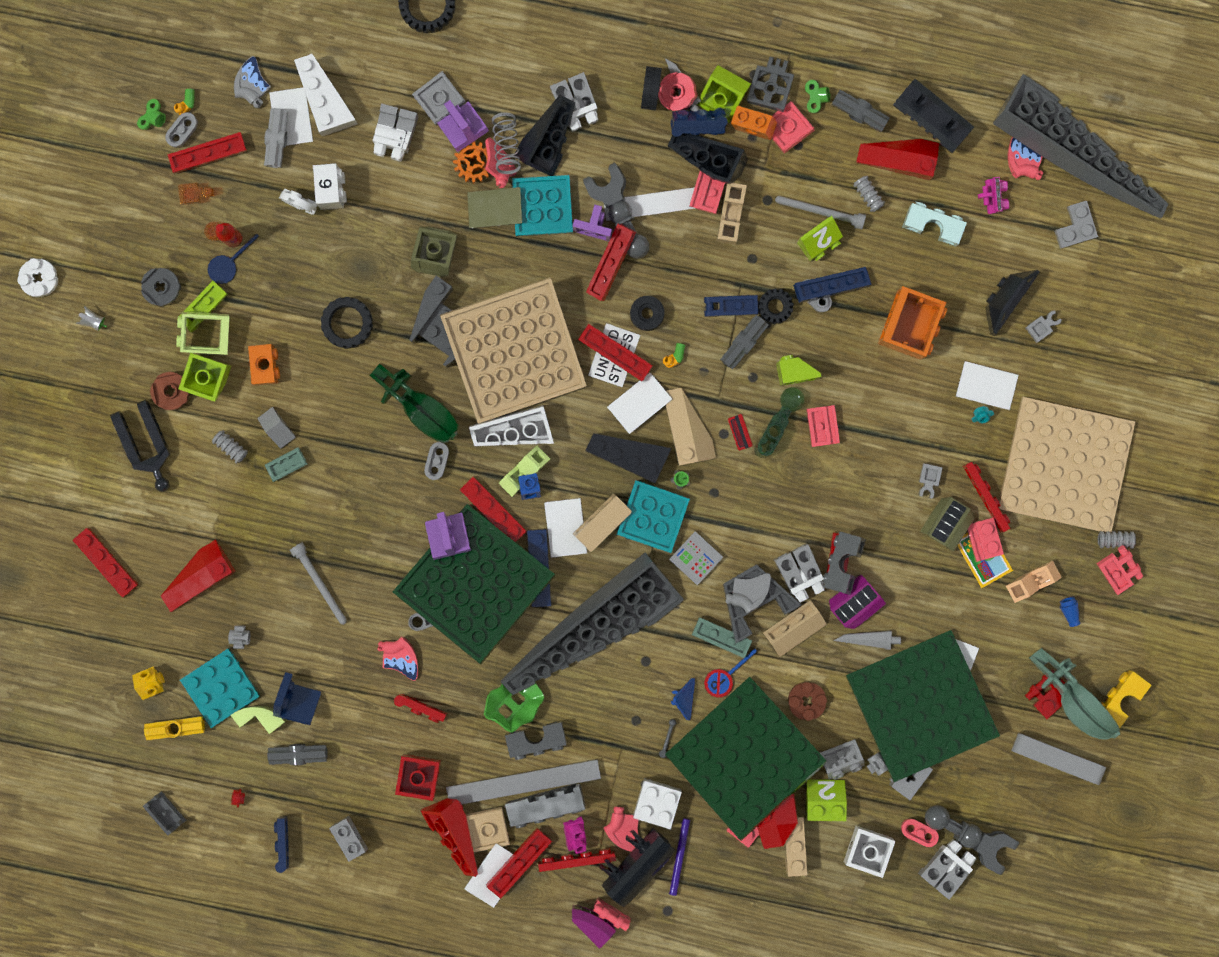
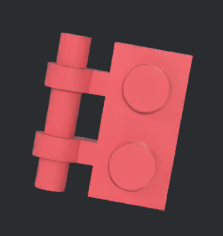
(1115, 573)
(613, 915)

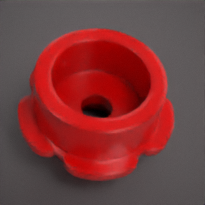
(237, 797)

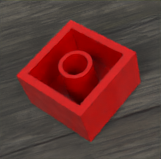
(418, 777)

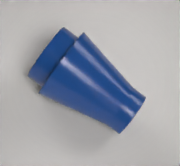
(1070, 609)

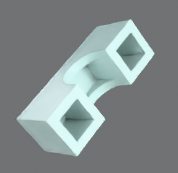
(950, 227)

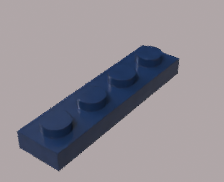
(832, 284)
(539, 550)

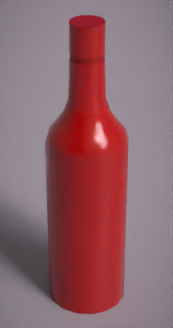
(228, 234)

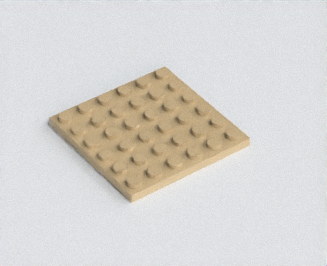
(513, 350)
(1066, 465)

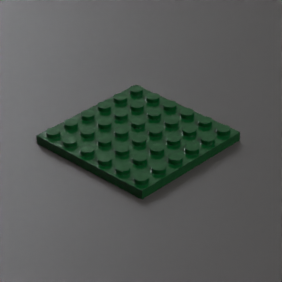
(478, 592)
(922, 706)
(745, 758)

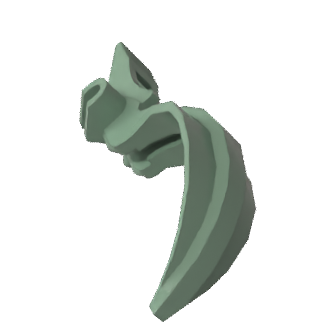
(1078, 703)

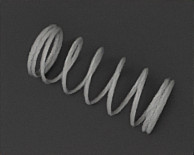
(504, 127)

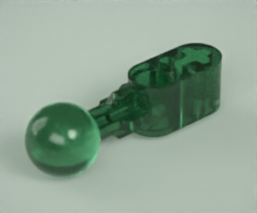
(791, 400)

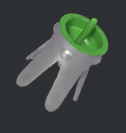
(91, 319)
(680, 479)

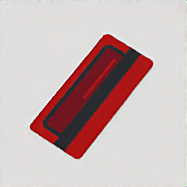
(740, 432)

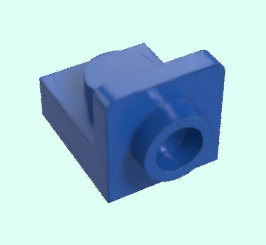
(529, 486)

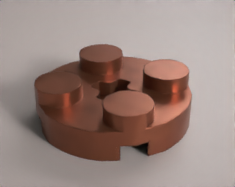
(161, 385)
(796, 701)

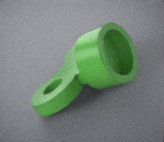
(817, 95)
(152, 116)

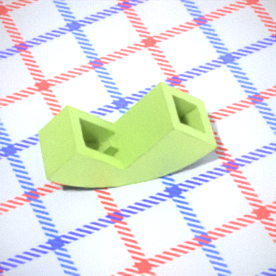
(528, 465)
(263, 714)

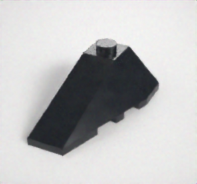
(544, 141)

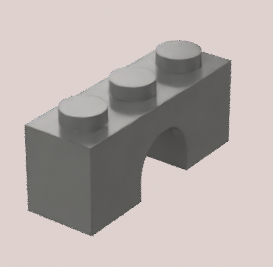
(845, 546)
(519, 745)

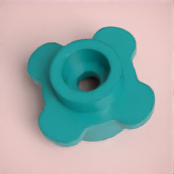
(982, 414)

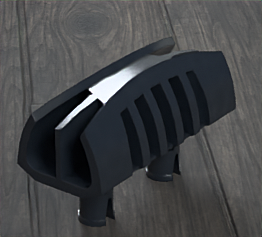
(933, 115)
(638, 867)

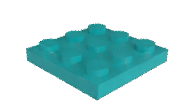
(544, 205)
(653, 516)
(220, 688)

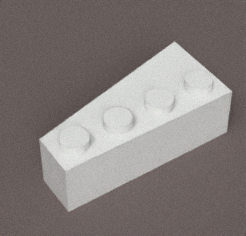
(325, 102)
(514, 429)

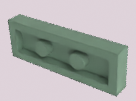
(720, 637)

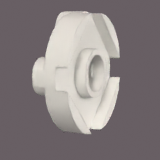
(296, 200)
(27, 274)

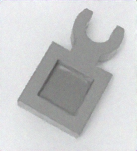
(1041, 327)
(930, 476)

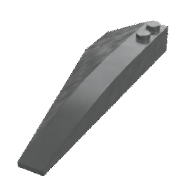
(1049, 129)
(621, 607)

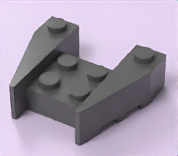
(429, 322)

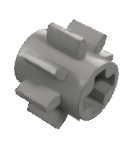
(239, 637)
(876, 764)

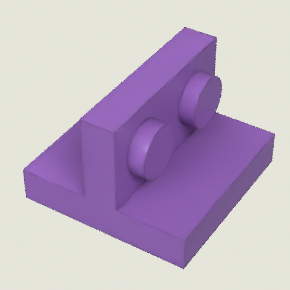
(462, 125)
(594, 228)
(447, 535)

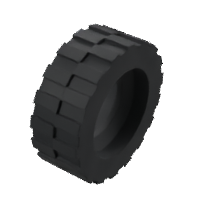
(651, 88)

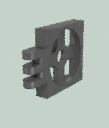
(774, 71)

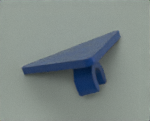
(684, 698)

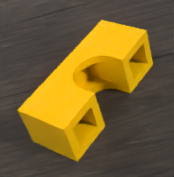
(1129, 684)

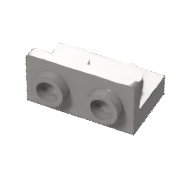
(843, 760)

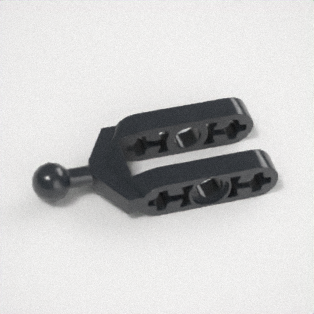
(154, 463)

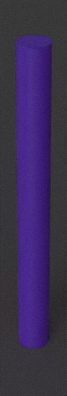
(679, 856)

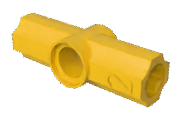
(162, 729)

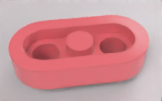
(919, 832)

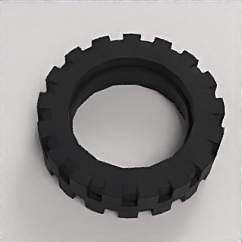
(340, 303)

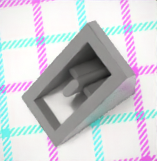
(276, 428)

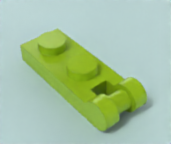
(205, 303)

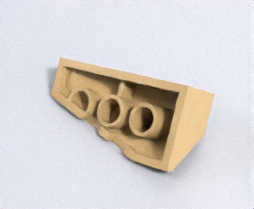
(688, 433)

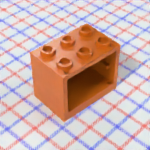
(912, 323)

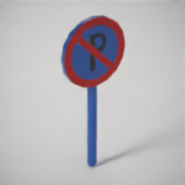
(719, 682)

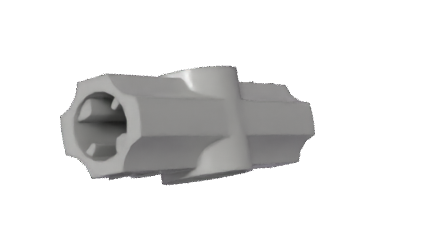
(276, 138)

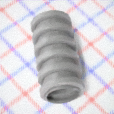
(869, 194)
(229, 446)
(1116, 539)

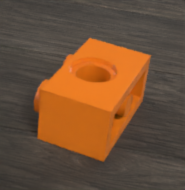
(754, 122)
(256, 356)

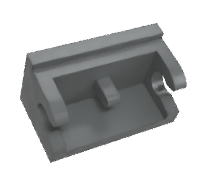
(164, 813)

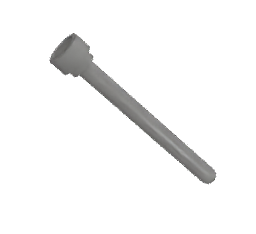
(856, 220)
(300, 552)

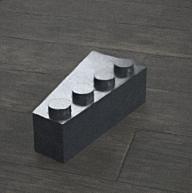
(633, 456)

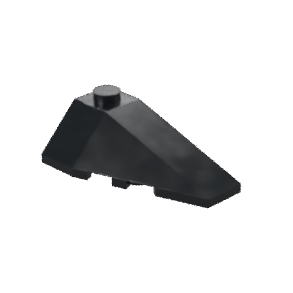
(711, 157)

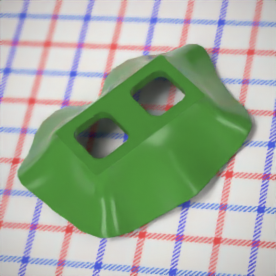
(520, 714)

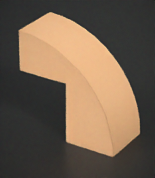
(1033, 581)

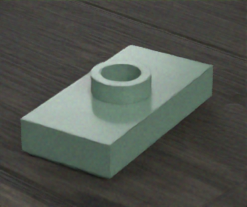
(286, 464)

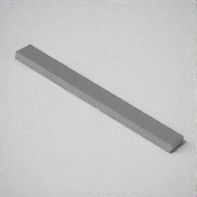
(525, 782)

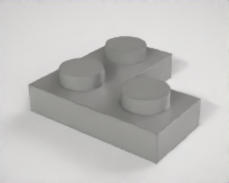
(1081, 228)

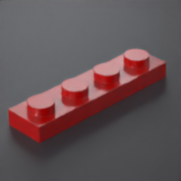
(207, 152)
(610, 262)
(615, 352)
(991, 503)
(492, 509)
(105, 562)
(570, 861)
(518, 863)

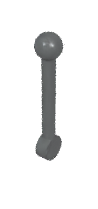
(672, 722)

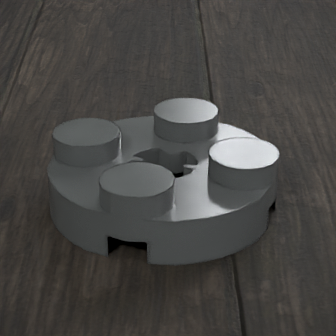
(171, 290)

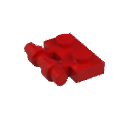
(1047, 703)

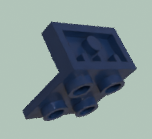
(295, 701)

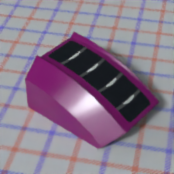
(858, 606)
(594, 927)

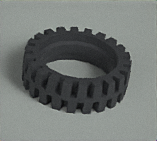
(430, 26)

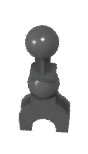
(619, 209)
(972, 837)

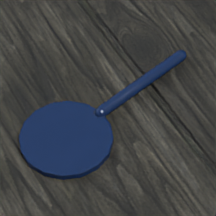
(222, 268)

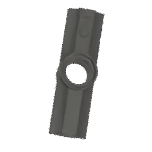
(860, 111)
(744, 342)
(297, 754)

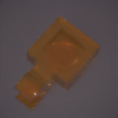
(191, 193)

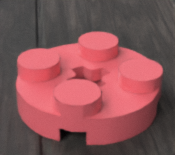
(667, 89)

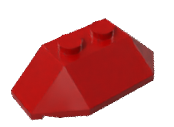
(779, 825)

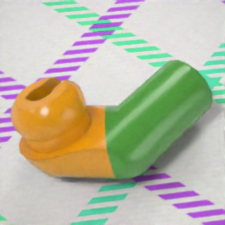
(187, 104)
(675, 358)

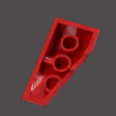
(905, 157)
(201, 573)

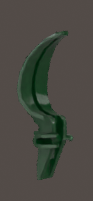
(422, 409)

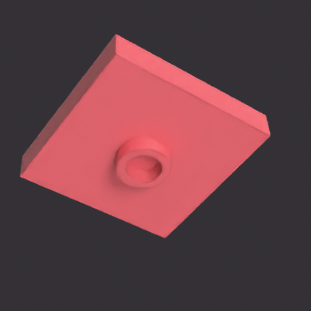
(790, 127)

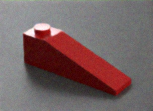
(451, 824)

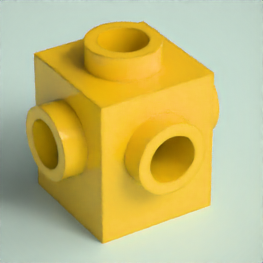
(148, 683)

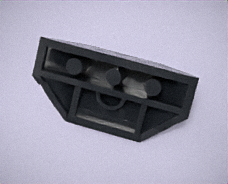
(1007, 297)

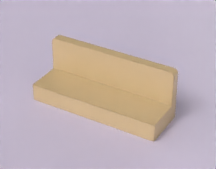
(602, 522)
(795, 628)

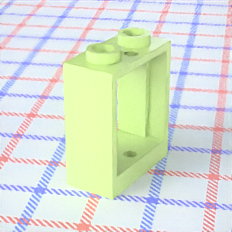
(223, 338)

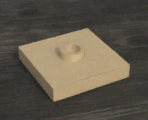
(487, 829)

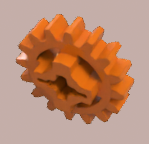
(470, 170)

